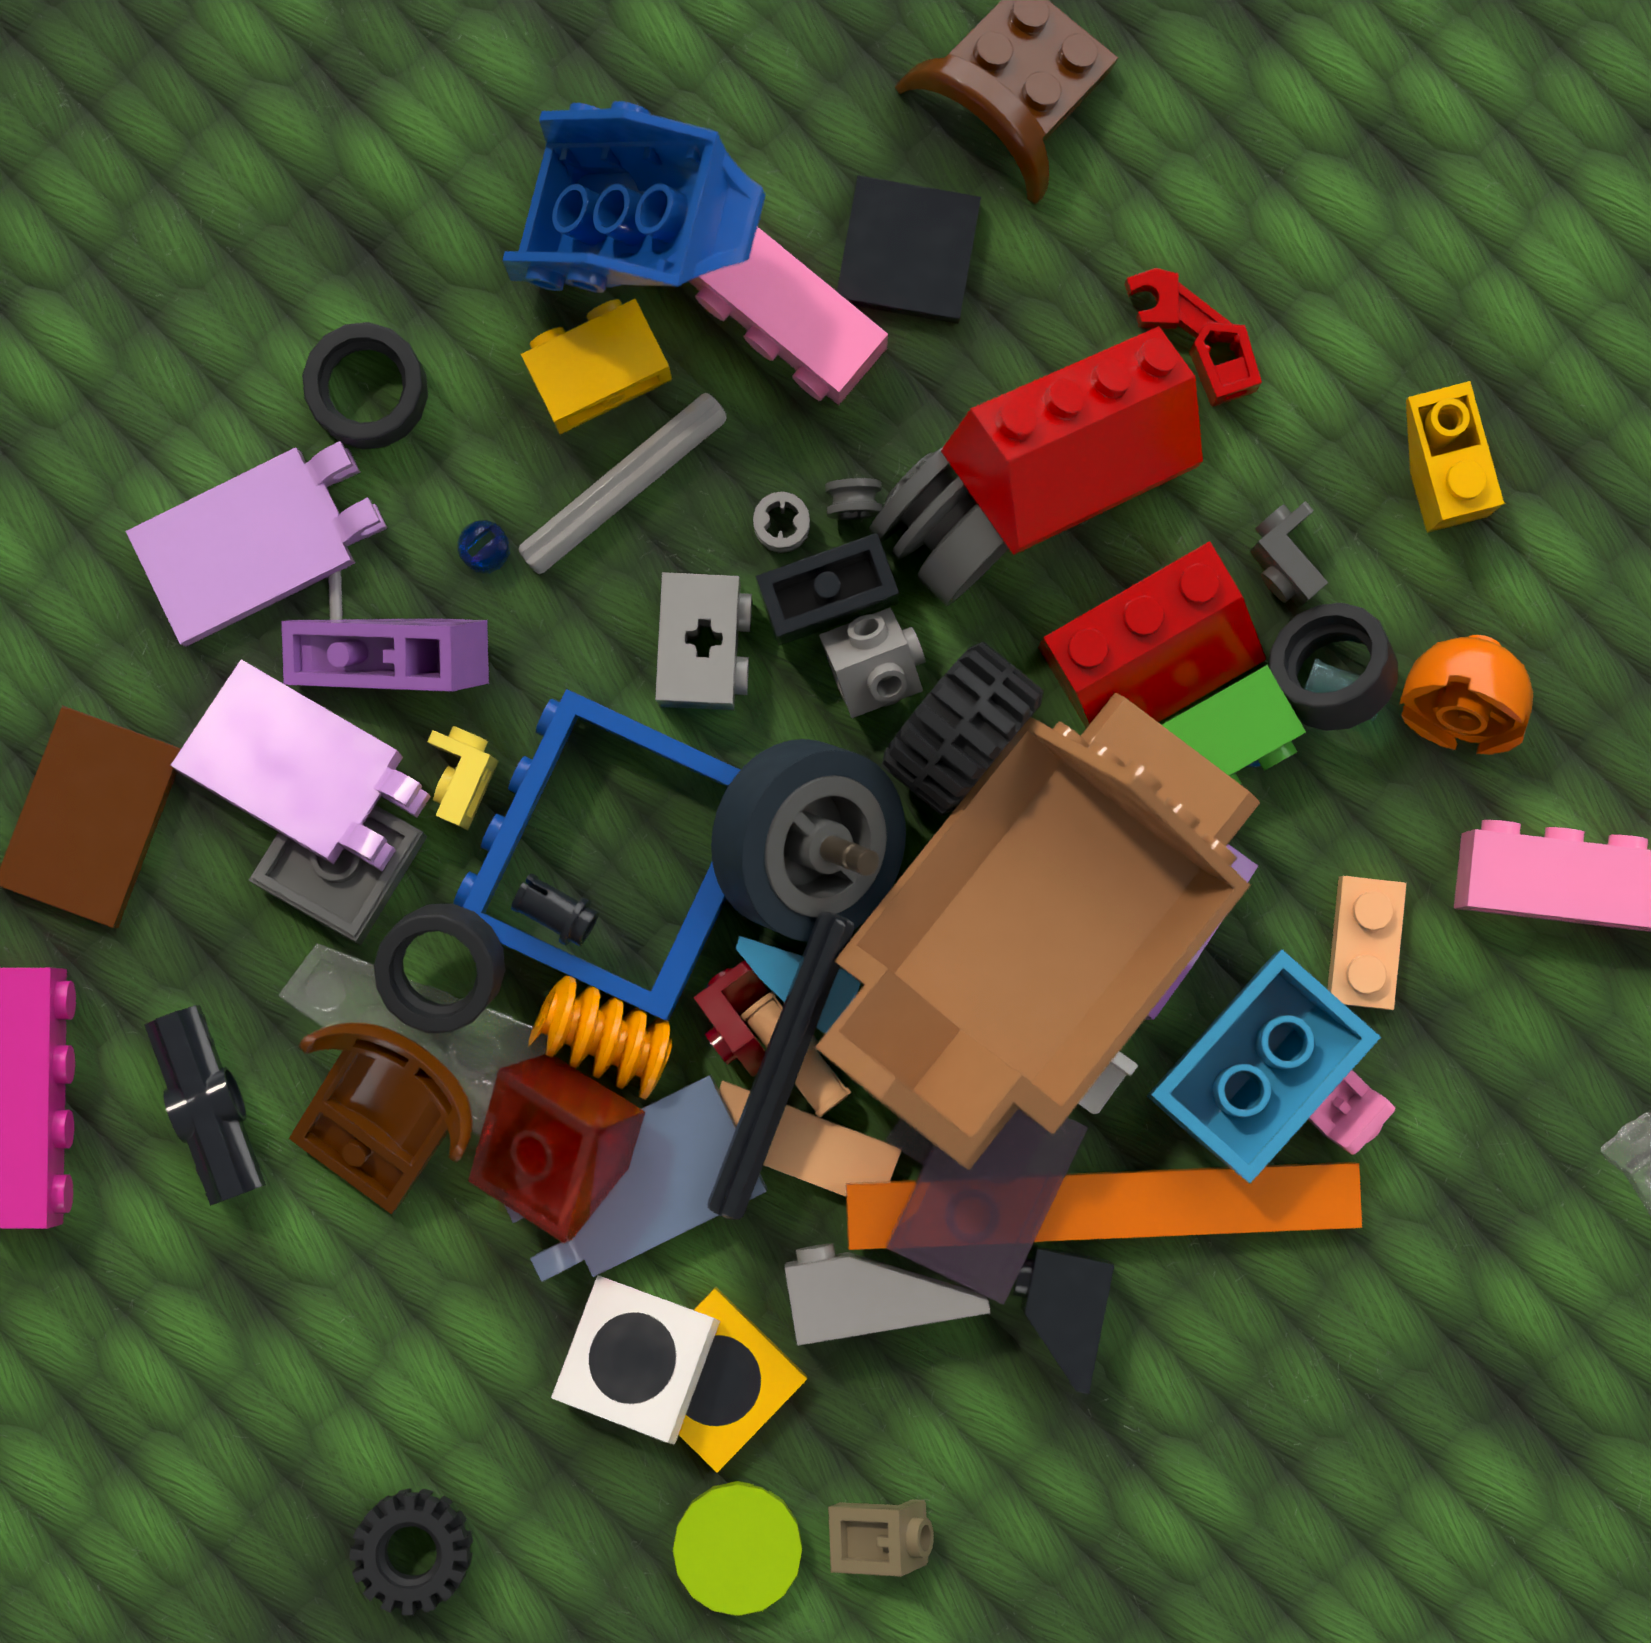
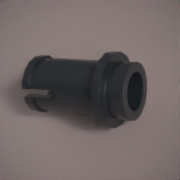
(555, 910)

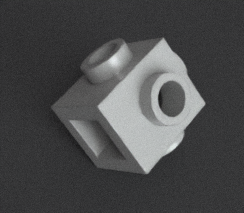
(873, 661)

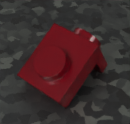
(723, 1003)

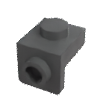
(1286, 567)

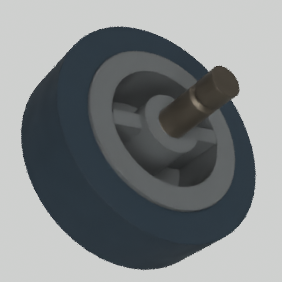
(807, 836)

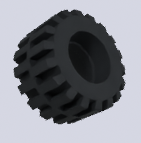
(961, 727)

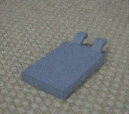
(661, 1191)

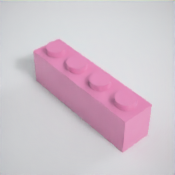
(794, 317)
(1555, 876)

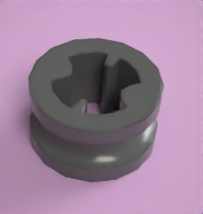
(853, 498)

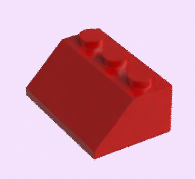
(1157, 641)

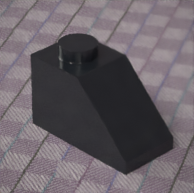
(1067, 1306)

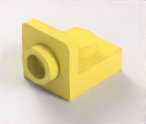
(462, 788)

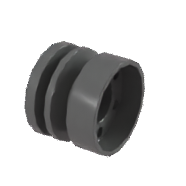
(946, 521)

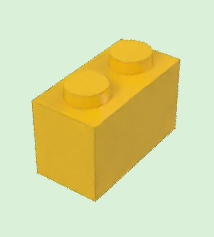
(596, 364)

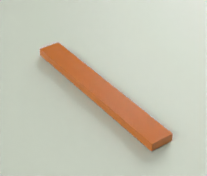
(1155, 1203)

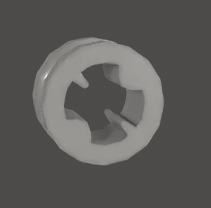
(800, 522)

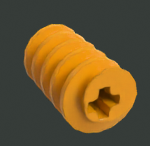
(603, 1035)

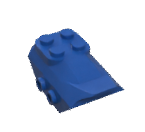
(632, 202)

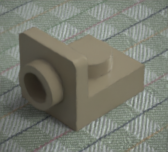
(879, 1538)

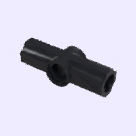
(204, 1104)

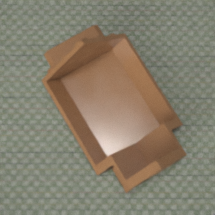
(1039, 927)

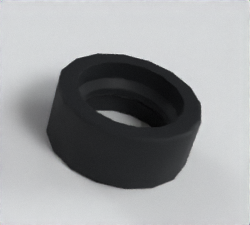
(357, 338)
(1317, 629)
(411, 1006)

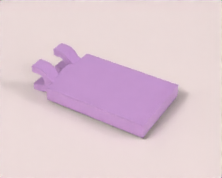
(252, 541)
(297, 767)

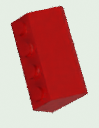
(1080, 439)

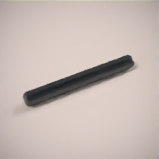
(780, 1066)

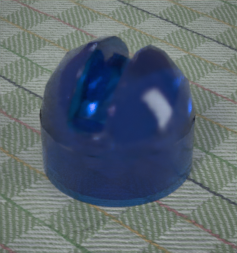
(492, 555)

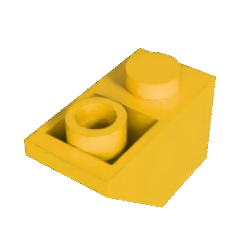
(1450, 458)

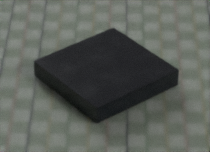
(908, 249)

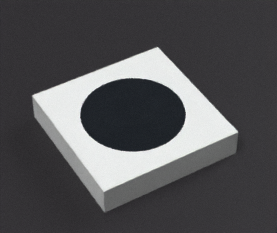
(635, 1359)

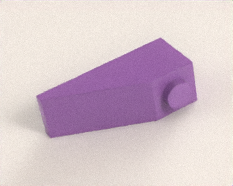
(386, 653)

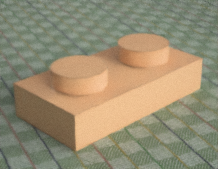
(1366, 942)

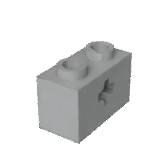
(685, 607)

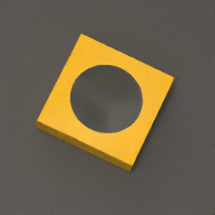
(739, 1384)

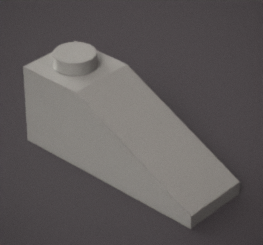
(857, 1295)

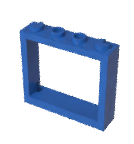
(505, 833)

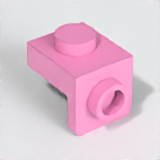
(1352, 1114)

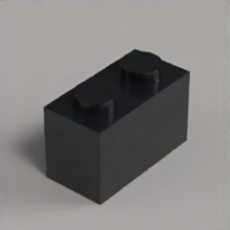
(827, 589)

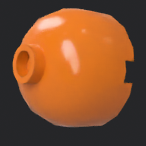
(1469, 693)

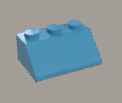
(1263, 1066)

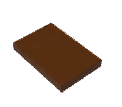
(89, 817)

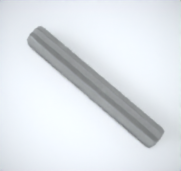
(622, 483)

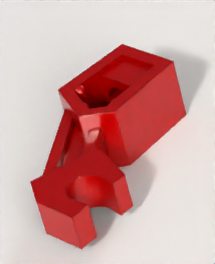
(1184, 309)

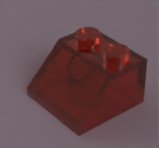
(554, 1144)

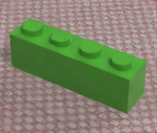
(1241, 725)

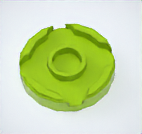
(737, 1548)

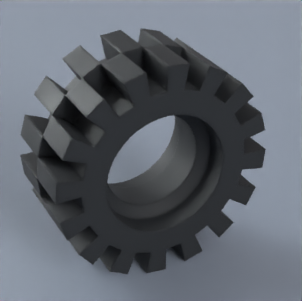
(379, 1574)

